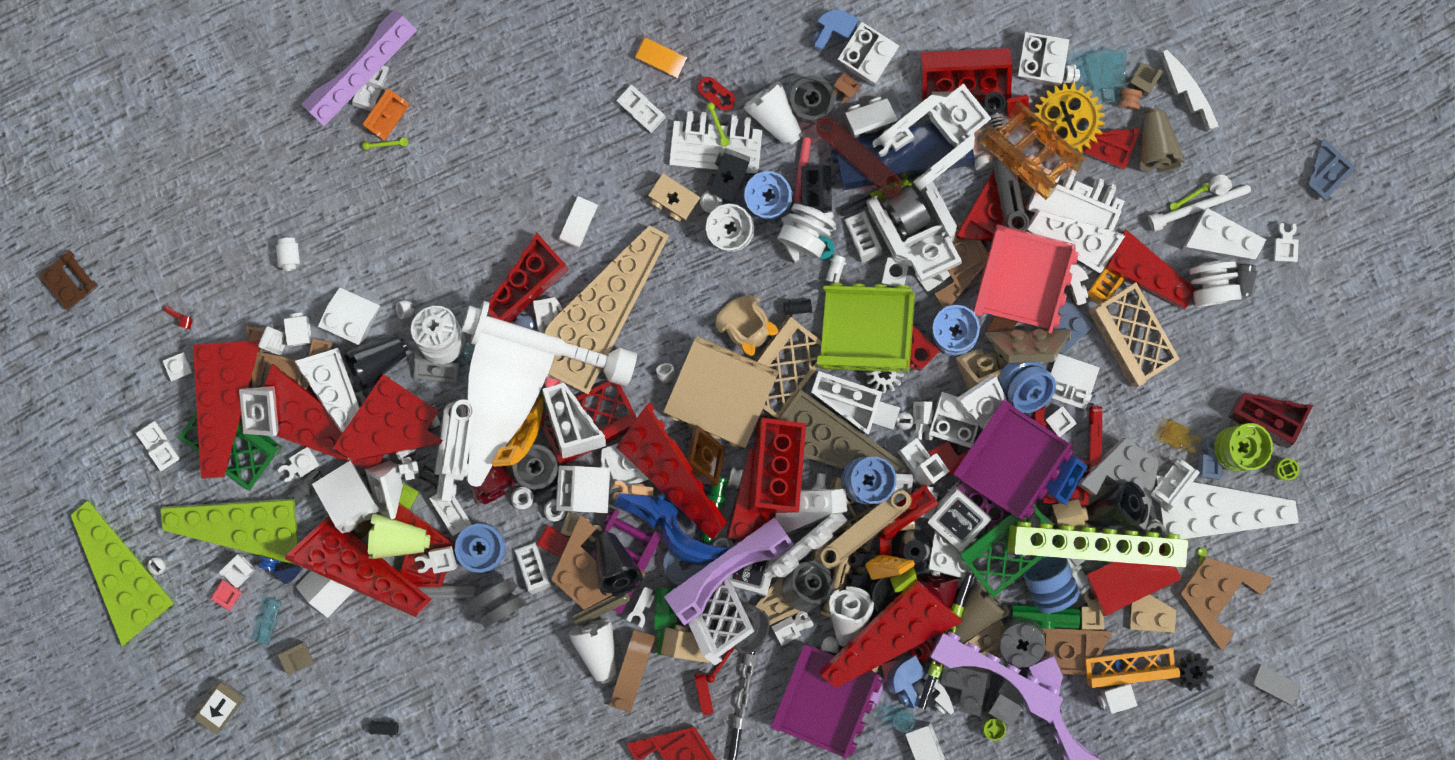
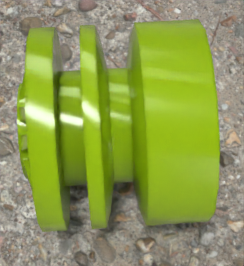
(1254, 448)

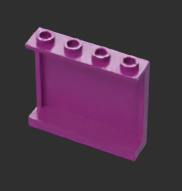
(1014, 461)
(819, 711)

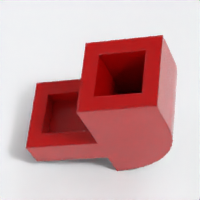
(948, 456)

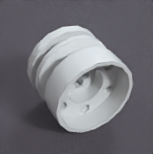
(723, 216)
(807, 229)
(1215, 283)
(438, 334)

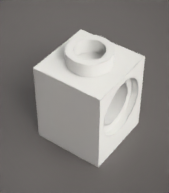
(892, 281)
(297, 330)

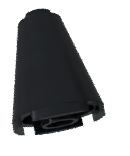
(374, 359)
(1119, 507)
(908, 539)
(615, 567)

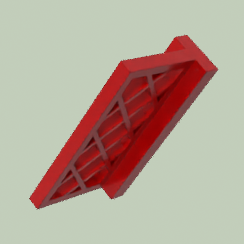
(611, 431)

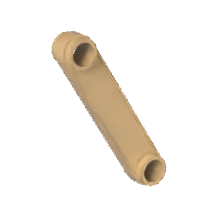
(865, 528)

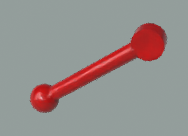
(711, 677)

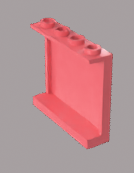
(1025, 277)

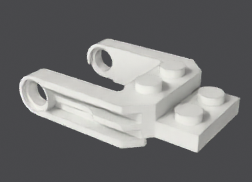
(955, 118)
(927, 251)
(453, 451)

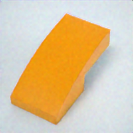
(660, 57)

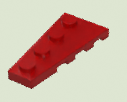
(1140, 265)

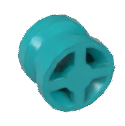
(826, 254)

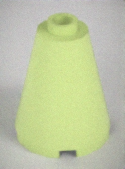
(395, 538)

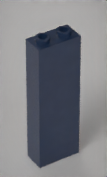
(909, 161)

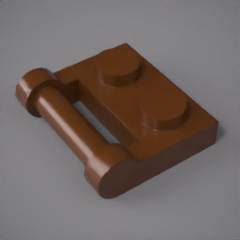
(63, 286)

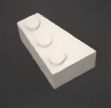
(1223, 237)
(848, 399)
(813, 508)

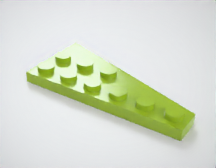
(249, 526)
(125, 583)

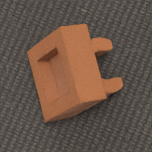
(847, 86)

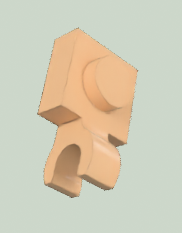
(637, 489)

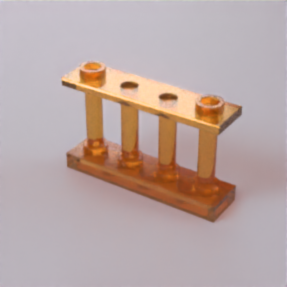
(1019, 163)

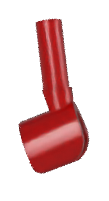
(184, 321)

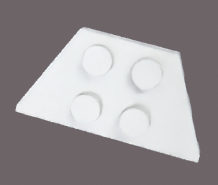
(620, 468)

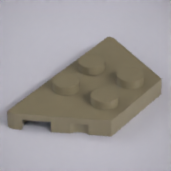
(1028, 346)

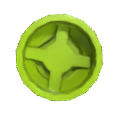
(1282, 470)
(996, 730)

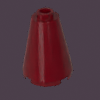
(492, 486)
(941, 586)

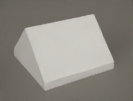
(259, 411)
(323, 592)

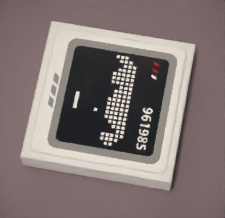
(959, 520)
(752, 577)

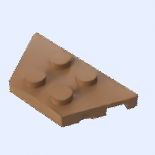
(1074, 645)

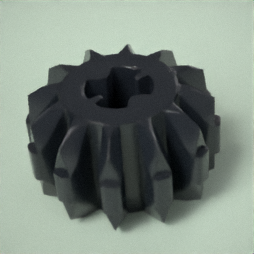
(1200, 666)

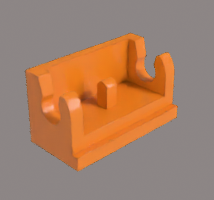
(386, 114)

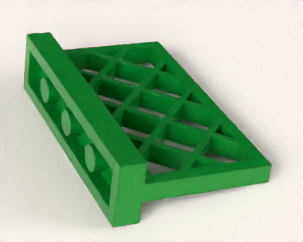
(261, 442)
(986, 542)

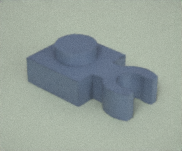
(1208, 463)

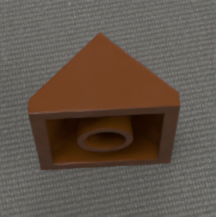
(705, 457)

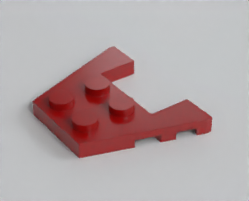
(437, 540)
(675, 745)

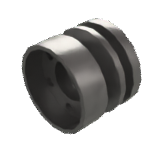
(758, 620)

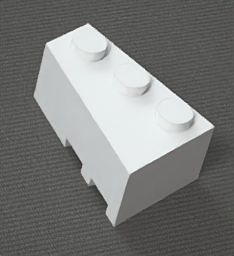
(570, 423)

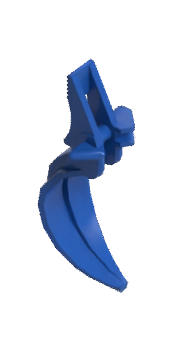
(663, 513)

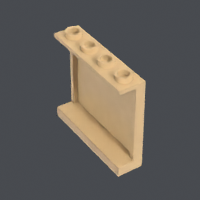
(720, 392)

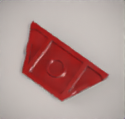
(984, 214)

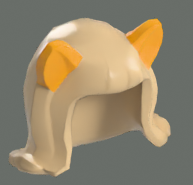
(745, 323)

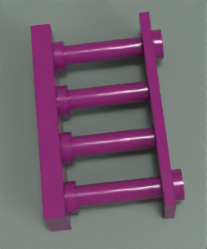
(650, 540)

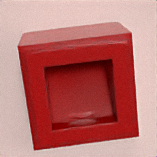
(1010, 103)

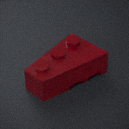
(1278, 417)

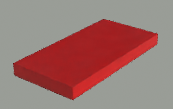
(1125, 583)

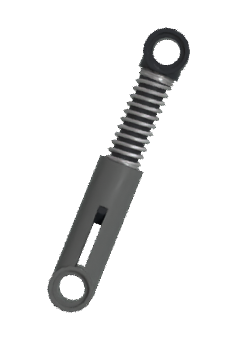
(1006, 179)

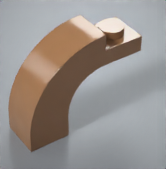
(632, 670)

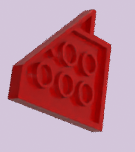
(388, 424)

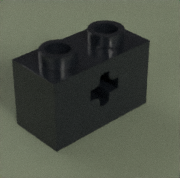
(724, 187)
(817, 187)

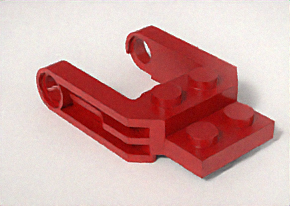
(1094, 449)

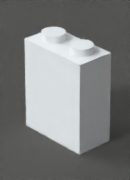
(346, 497)

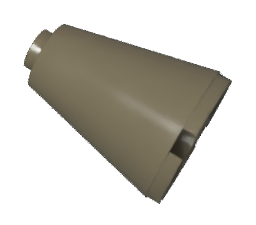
(1159, 144)
(979, 613)

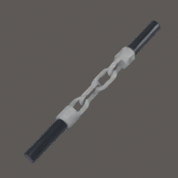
(739, 721)

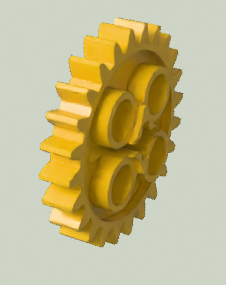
(1087, 112)

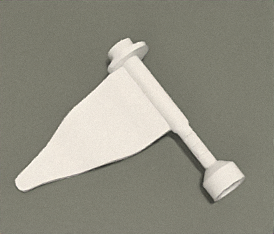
(508, 375)

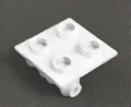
(1073, 381)
(945, 558)

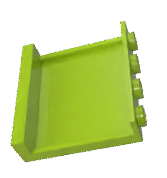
(867, 328)

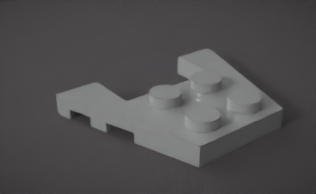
(1124, 464)

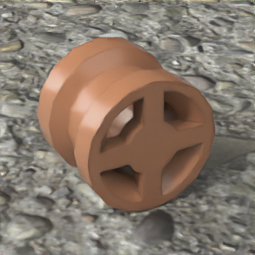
(1130, 99)

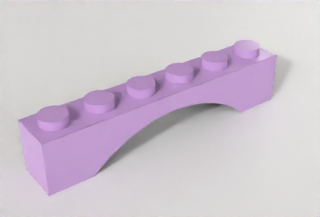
(386, 41)
(764, 544)
(1050, 674)
(1037, 699)

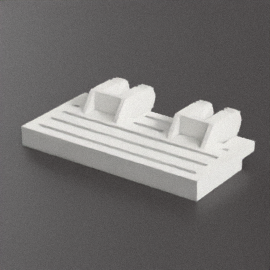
(701, 149)
(1080, 202)
(811, 541)

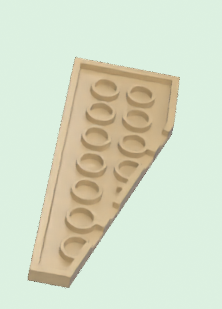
(602, 308)

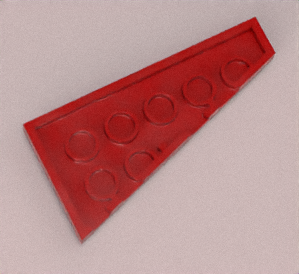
(219, 375)
(305, 418)
(667, 467)
(347, 562)
(900, 627)

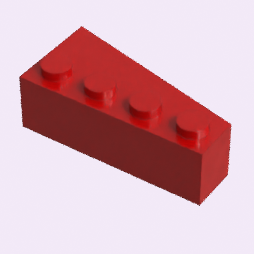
(527, 280)

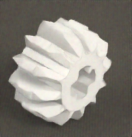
(883, 381)

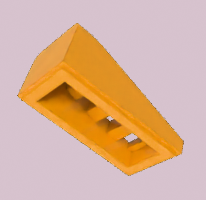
(1098, 292)
(887, 566)

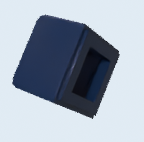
(289, 574)

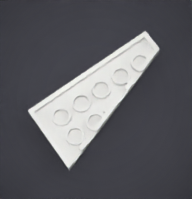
(1220, 510)

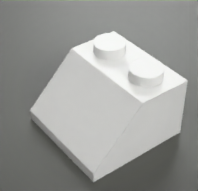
(870, 118)
(349, 316)

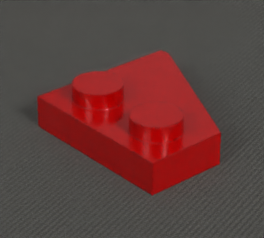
(1114, 147)

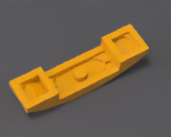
(522, 439)

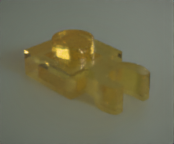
(1177, 435)

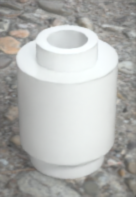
(287, 254)

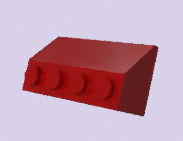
(978, 70)
(777, 466)

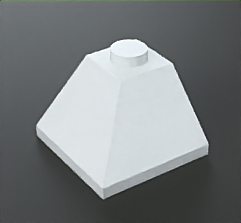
(386, 487)

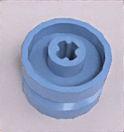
(1027, 385)
(467, 544)

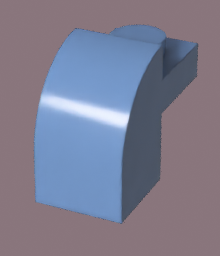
(837, 23)
(902, 677)

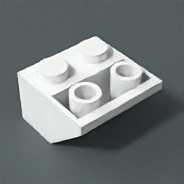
(868, 54)
(1043, 59)
(953, 421)
(583, 489)

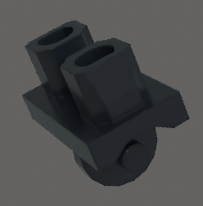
(860, 576)

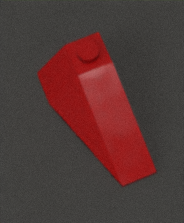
(742, 520)

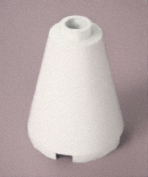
(775, 113)
(849, 613)
(596, 648)

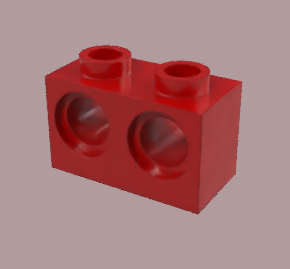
(919, 341)

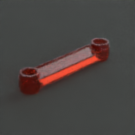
(858, 156)

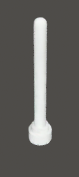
(1158, 221)

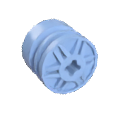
(761, 184)
(953, 317)

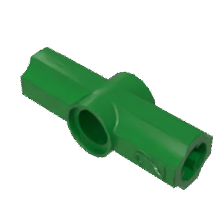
(663, 616)
(1064, 619)

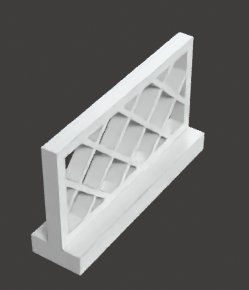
(701, 627)

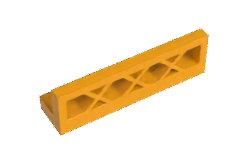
(1134, 676)

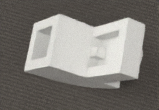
(1078, 292)
(922, 466)

